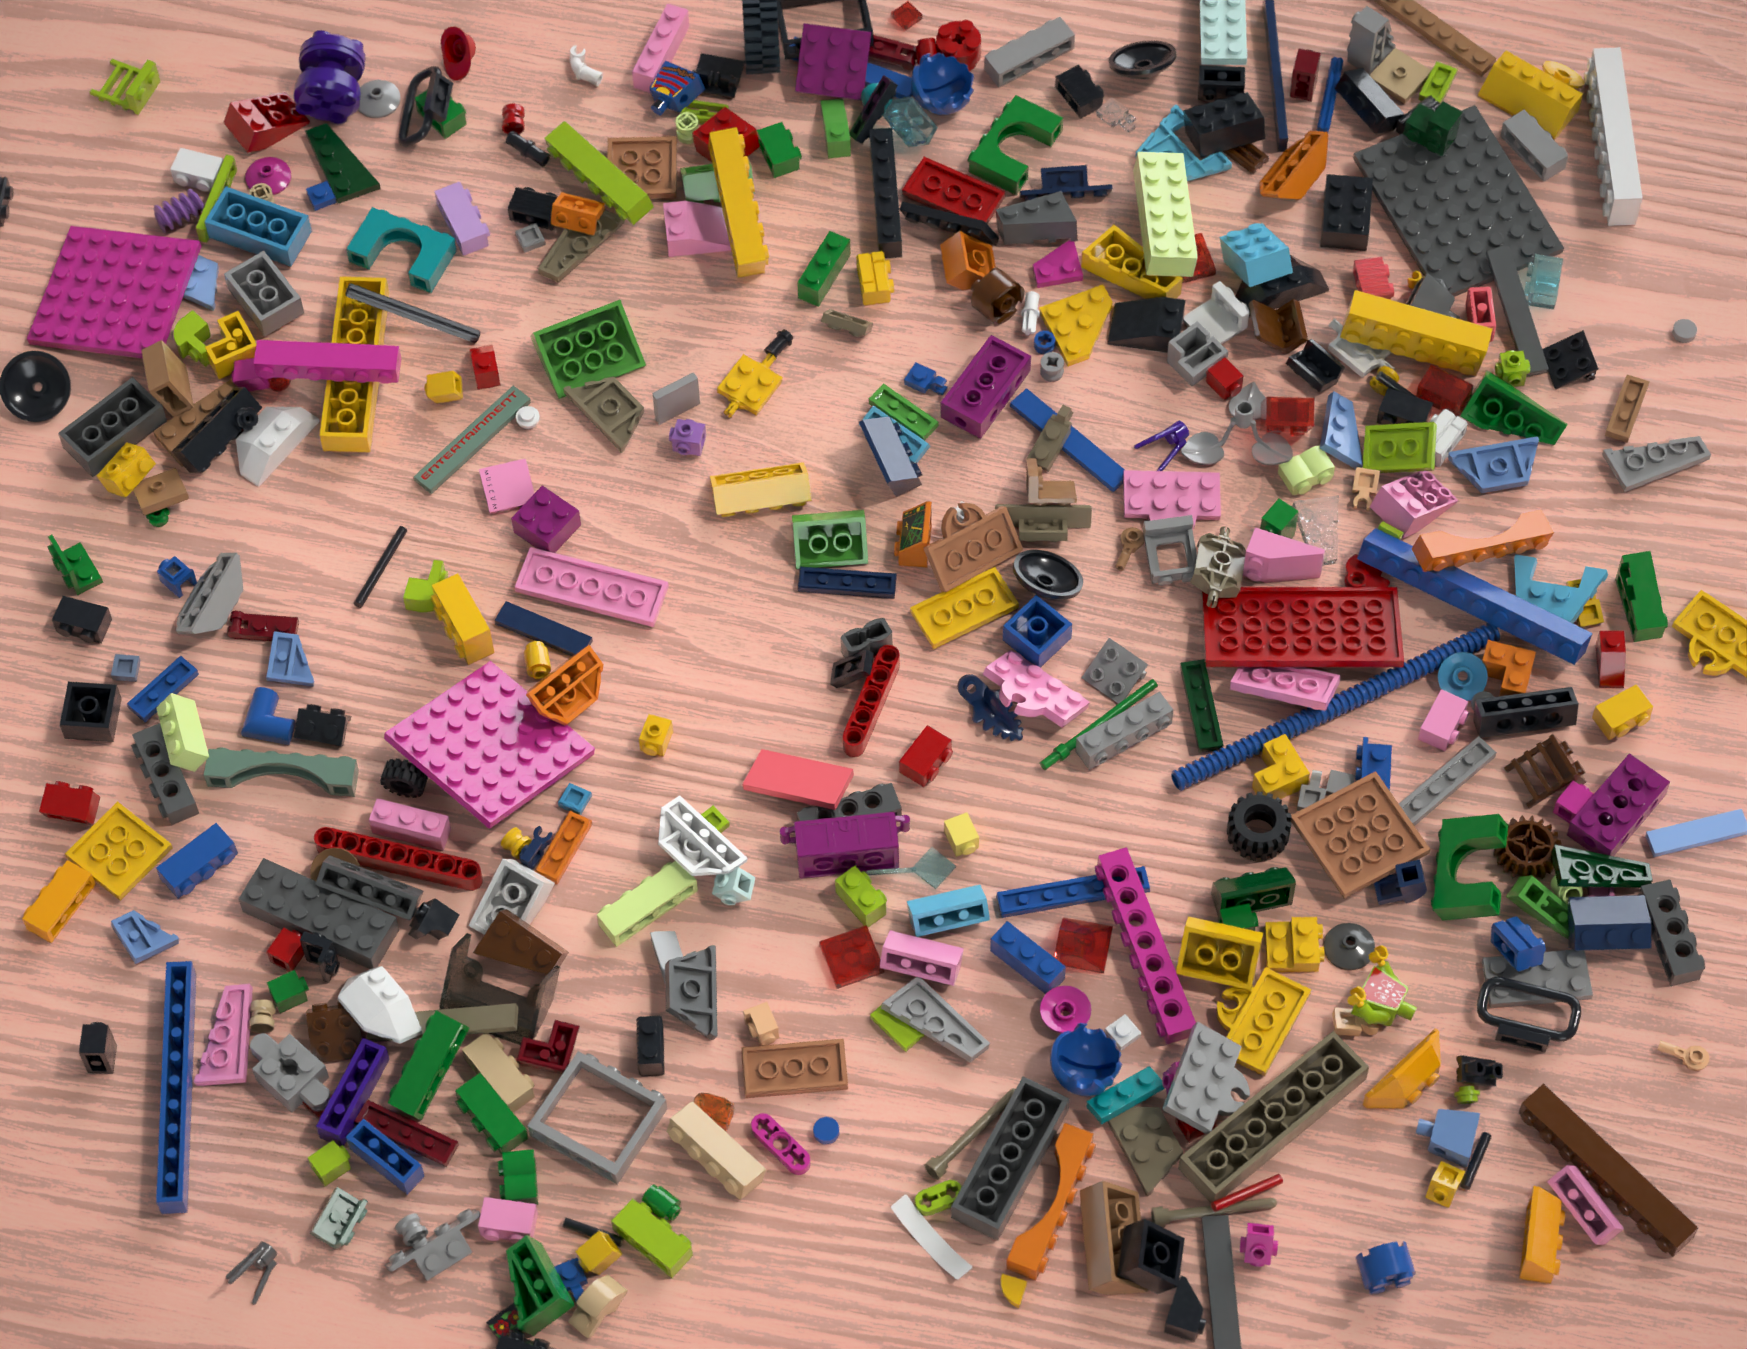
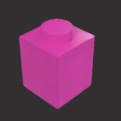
(245, 376)
(1572, 801)

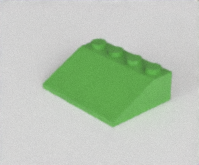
(588, 348)

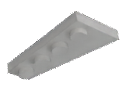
(932, 1016)

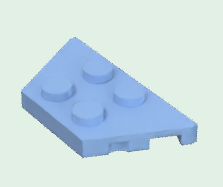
(203, 283)

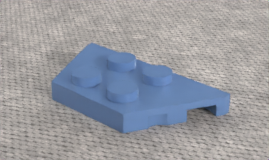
(1497, 465)

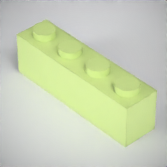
(646, 902)

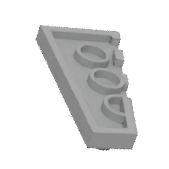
(1652, 462)

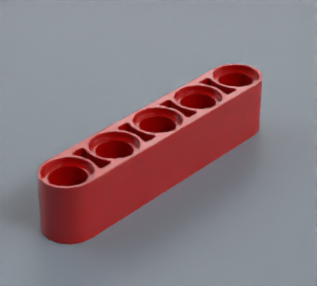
(868, 710)

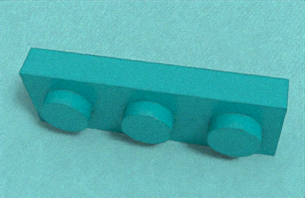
(1125, 1095)

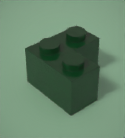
(1433, 128)

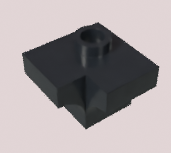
(433, 919)

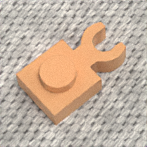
(1365, 484)
(1348, 1024)

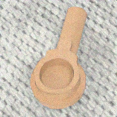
(1694, 1057)

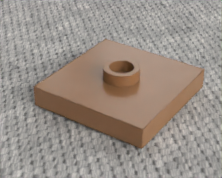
(160, 491)

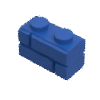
(1518, 943)

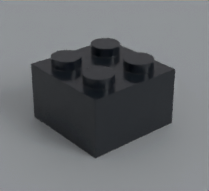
(90, 711)
(1151, 1256)

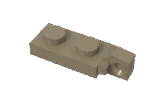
(1052, 438)

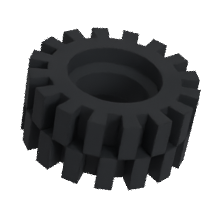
(403, 778)

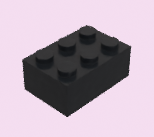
(1224, 124)
(1346, 212)

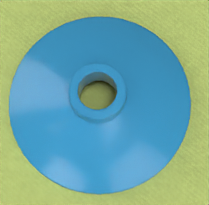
(1459, 662)

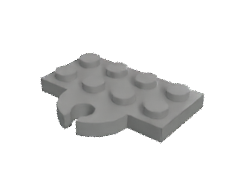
(1206, 1080)

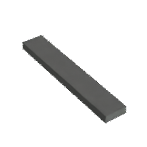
(1516, 308)
(1221, 1282)

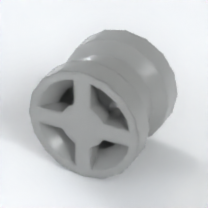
(1050, 372)
(411, 1229)

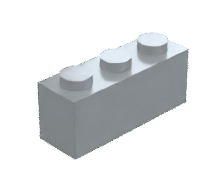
(1534, 145)

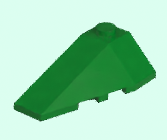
(1507, 410)

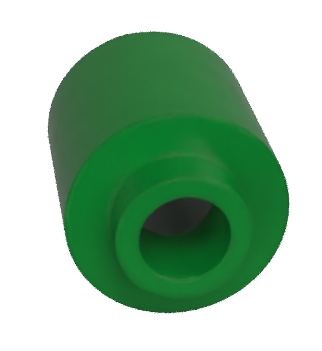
(662, 1202)

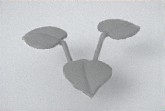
(1245, 408)

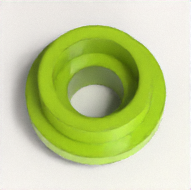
(1467, 1095)

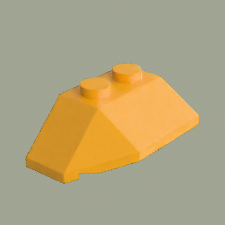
(1408, 1077)

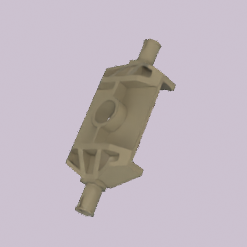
(1214, 577)

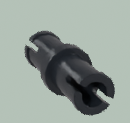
(528, 148)

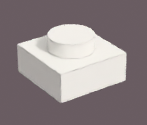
(1123, 1032)

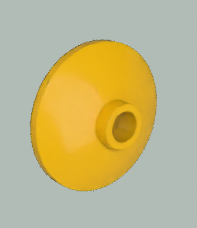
(1564, 74)

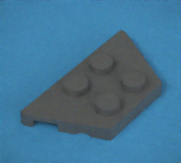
(693, 990)

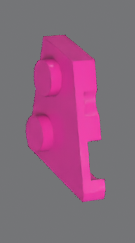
(1058, 267)

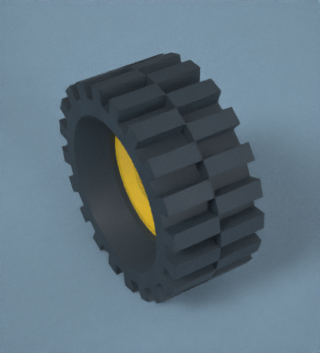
(761, 36)

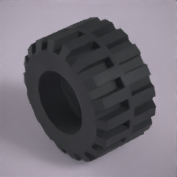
(1259, 808)

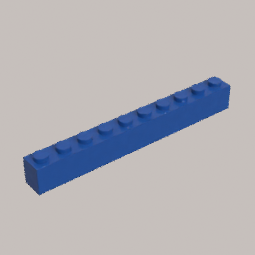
(1477, 598)
(176, 1088)

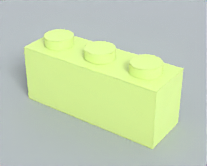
(182, 732)

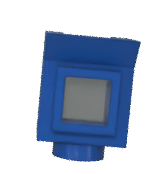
(175, 573)

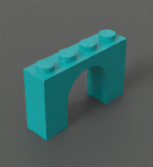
(383, 228)

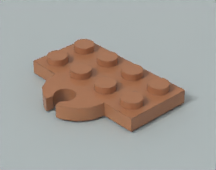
(971, 545)

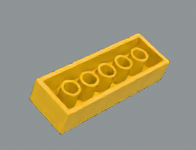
(737, 202)
(1416, 333)

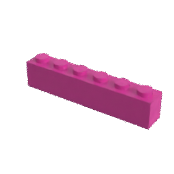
(327, 361)

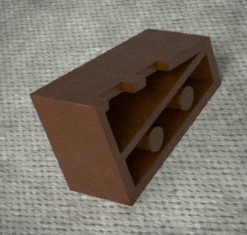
(520, 944)

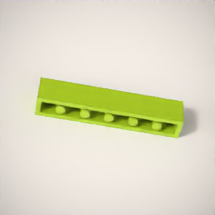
(598, 172)

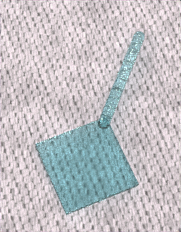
(931, 867)

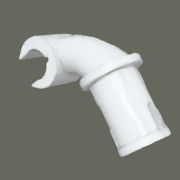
(581, 70)

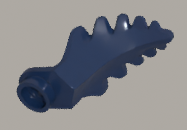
(989, 708)

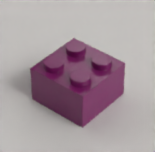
(546, 520)

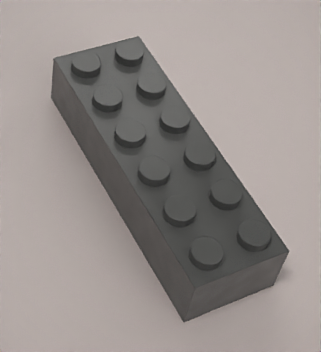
(297, 904)
(1010, 1158)

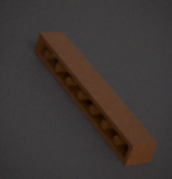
(1608, 1170)

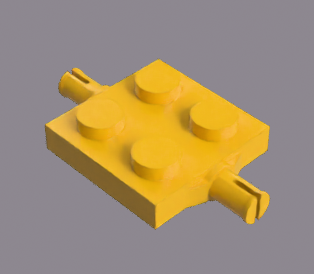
(749, 385)

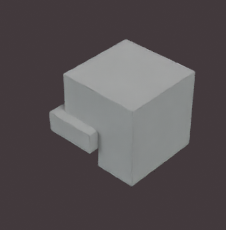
(1194, 353)

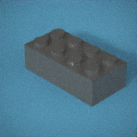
(119, 418)

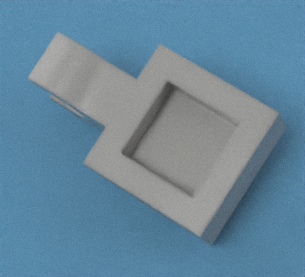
(1311, 793)

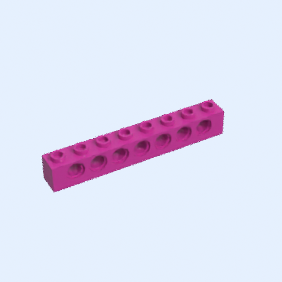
(1120, 864)

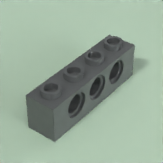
(857, 802)
(182, 804)
(369, 887)
(1677, 968)

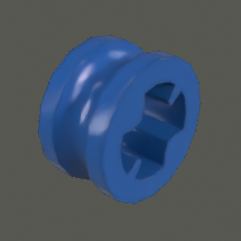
(1040, 337)

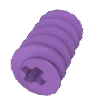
(178, 209)

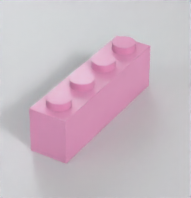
(661, 46)

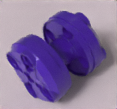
(329, 77)

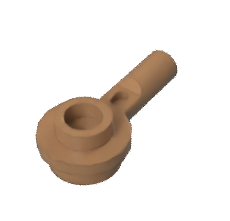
(1132, 540)

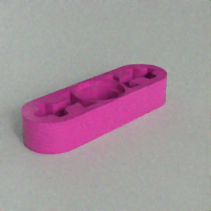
(798, 1151)

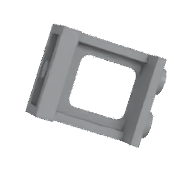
(1169, 532)

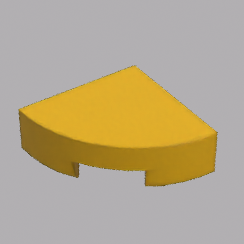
(1013, 1289)

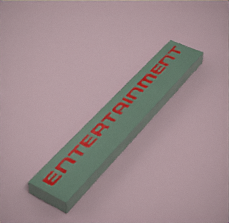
(471, 440)

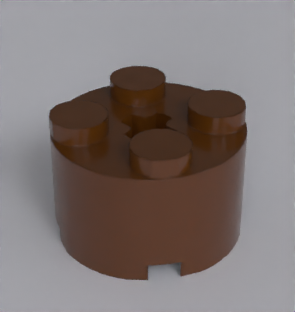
(996, 296)

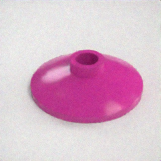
(277, 178)
(1065, 999)

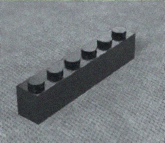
(885, 192)

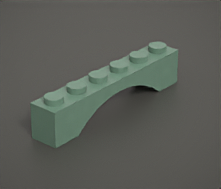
(229, 768)

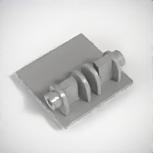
(1115, 671)

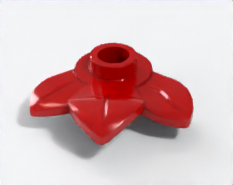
(1364, 574)

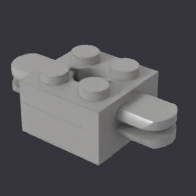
(290, 1072)

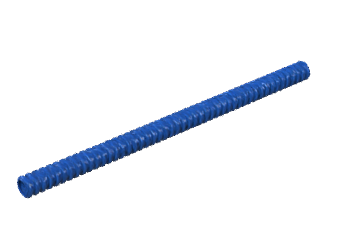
(1338, 705)

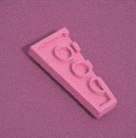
(229, 1039)

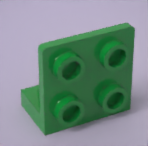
(75, 566)

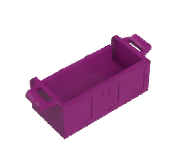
(841, 843)

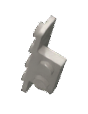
(438, 1250)

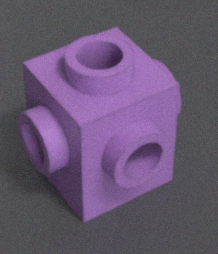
(688, 437)

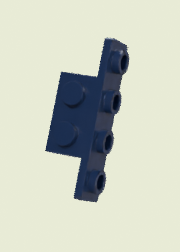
(1069, 180)

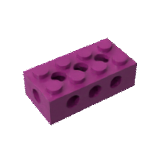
(985, 386)
(1618, 807)

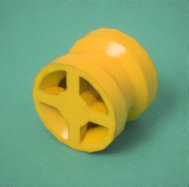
(1377, 386)
(515, 842)

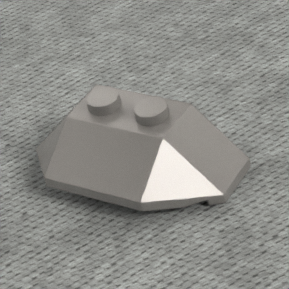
(212, 596)

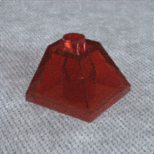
(1083, 945)

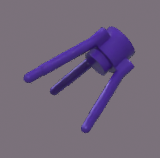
(1173, 434)

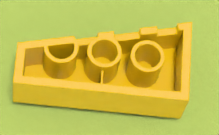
(1122, 262)

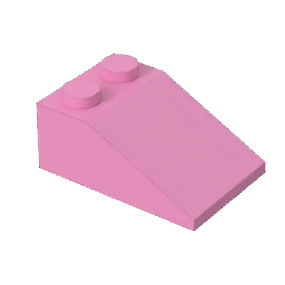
(694, 228)
(1281, 559)

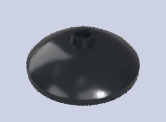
(1142, 59)
(19, 383)
(1047, 575)

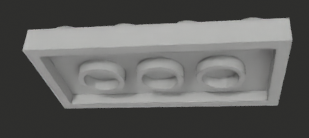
(1559, 971)

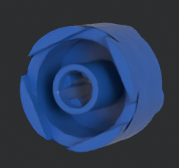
(1386, 1266)

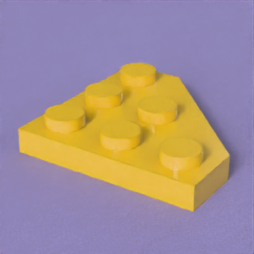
(1077, 322)

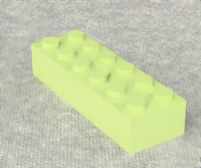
(1165, 214)

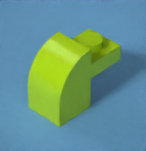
(190, 335)
(419, 591)

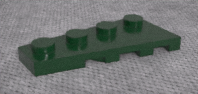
(1593, 869)

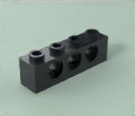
(1525, 712)

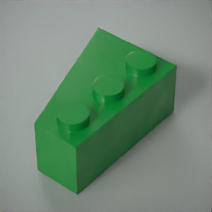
(1641, 596)
(536, 1286)

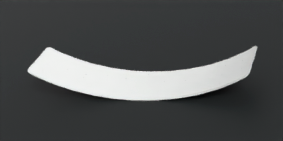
(929, 1238)

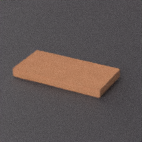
(794, 1068)

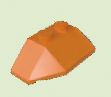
(1297, 168)
(568, 687)

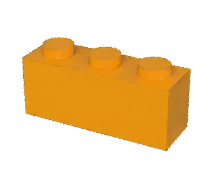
(58, 901)

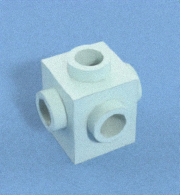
(734, 886)

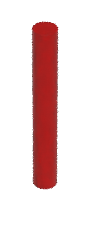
(1247, 1192)

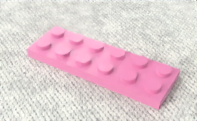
(591, 586)

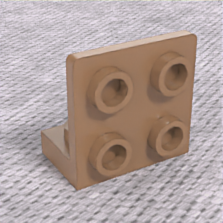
(1045, 492)

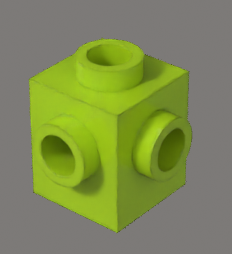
(1512, 367)

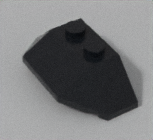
(1299, 285)

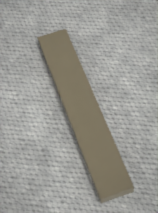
(479, 1019)

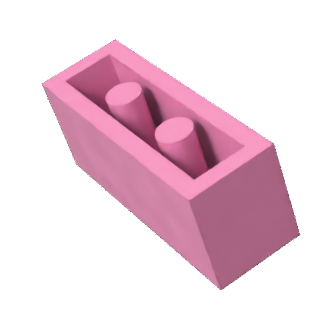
(410, 824)
(921, 958)
(1585, 1205)

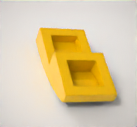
(1591, 611)

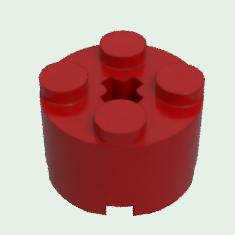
(960, 41)

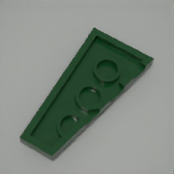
(341, 168)

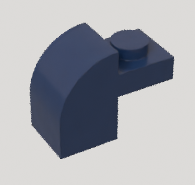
(1405, 885)

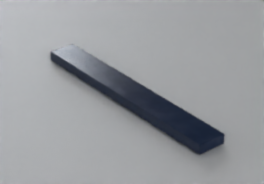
(1275, 75)

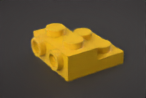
(1294, 945)

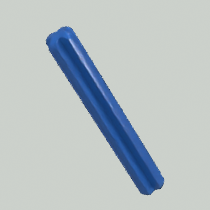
(1330, 95)

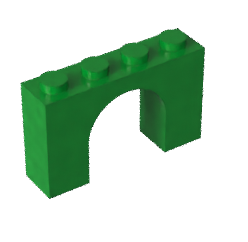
(1017, 118)
(1458, 840)

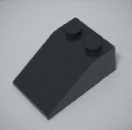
(1147, 323)

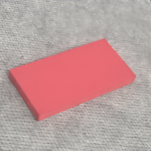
(798, 779)

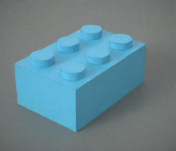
(1256, 254)

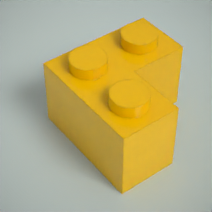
(235, 345)
(1284, 769)

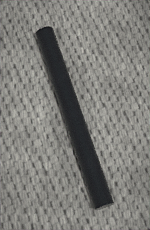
(380, 567)

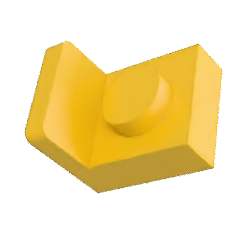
(1444, 1184)

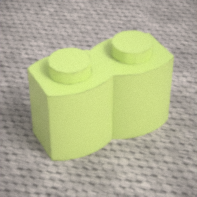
(1306, 470)

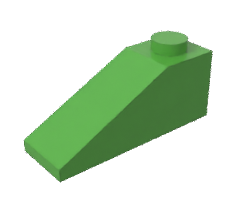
(836, 128)
(1540, 903)

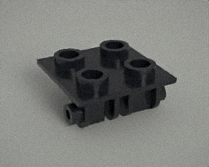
(719, 74)
(1570, 360)

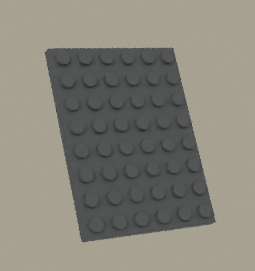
(1458, 204)

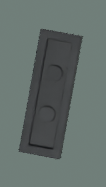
(873, 109)

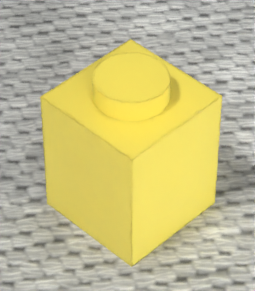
(961, 834)

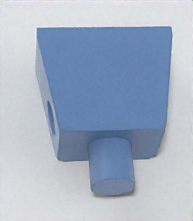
(1451, 1134)

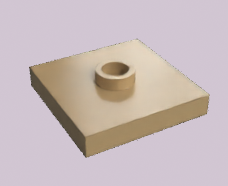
(1400, 75)

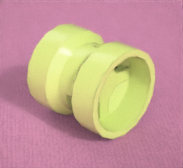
(686, 124)

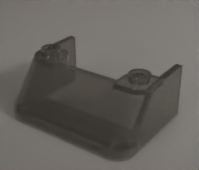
(465, 988)

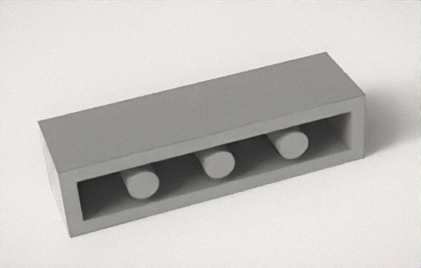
(1029, 51)

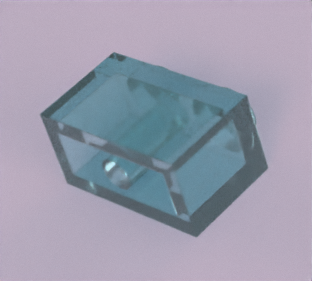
(1544, 281)

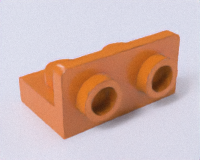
(576, 213)

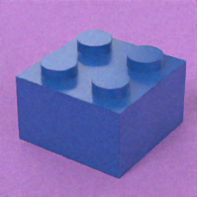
(1037, 631)

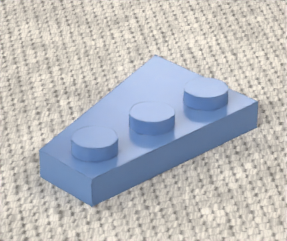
(1340, 431)

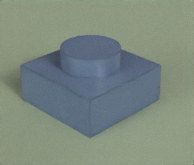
(125, 668)

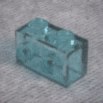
(910, 122)

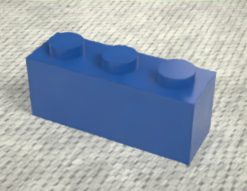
(197, 861)
(1027, 958)
(385, 1156)

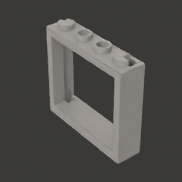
(580, 1153)

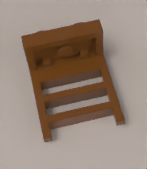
(1559, 760)

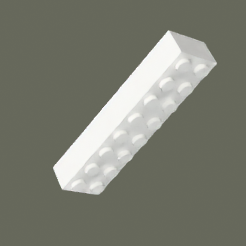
(1613, 137)

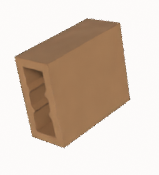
(167, 378)

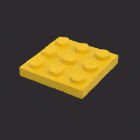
(119, 850)

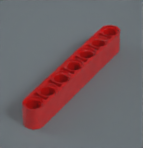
(407, 866)

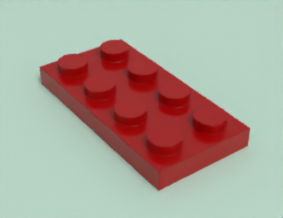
(952, 191)

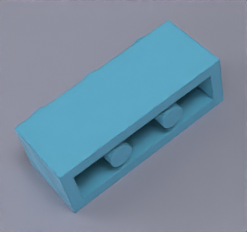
(948, 910)

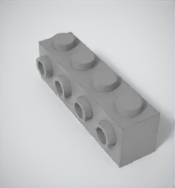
(1124, 730)

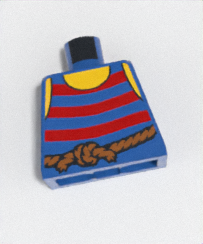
(674, 88)

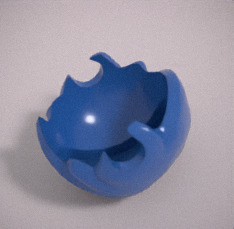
(941, 84)
(1085, 1060)

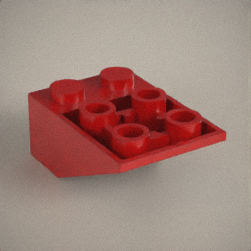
(263, 120)

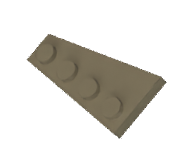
(575, 247)

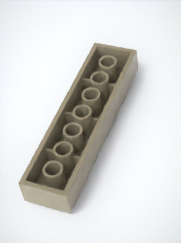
(1273, 1117)

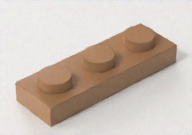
(1627, 408)

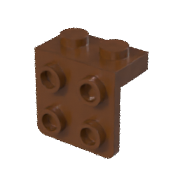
(1279, 328)
(332, 1032)

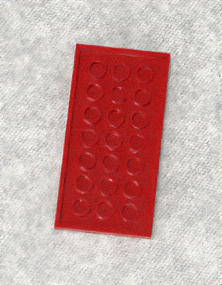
(1304, 628)

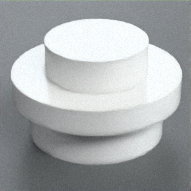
(527, 417)

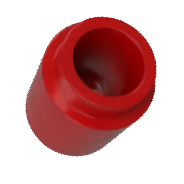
(926, 46)

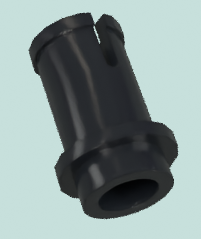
(779, 343)

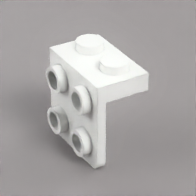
(1221, 315)

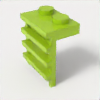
(138, 92)

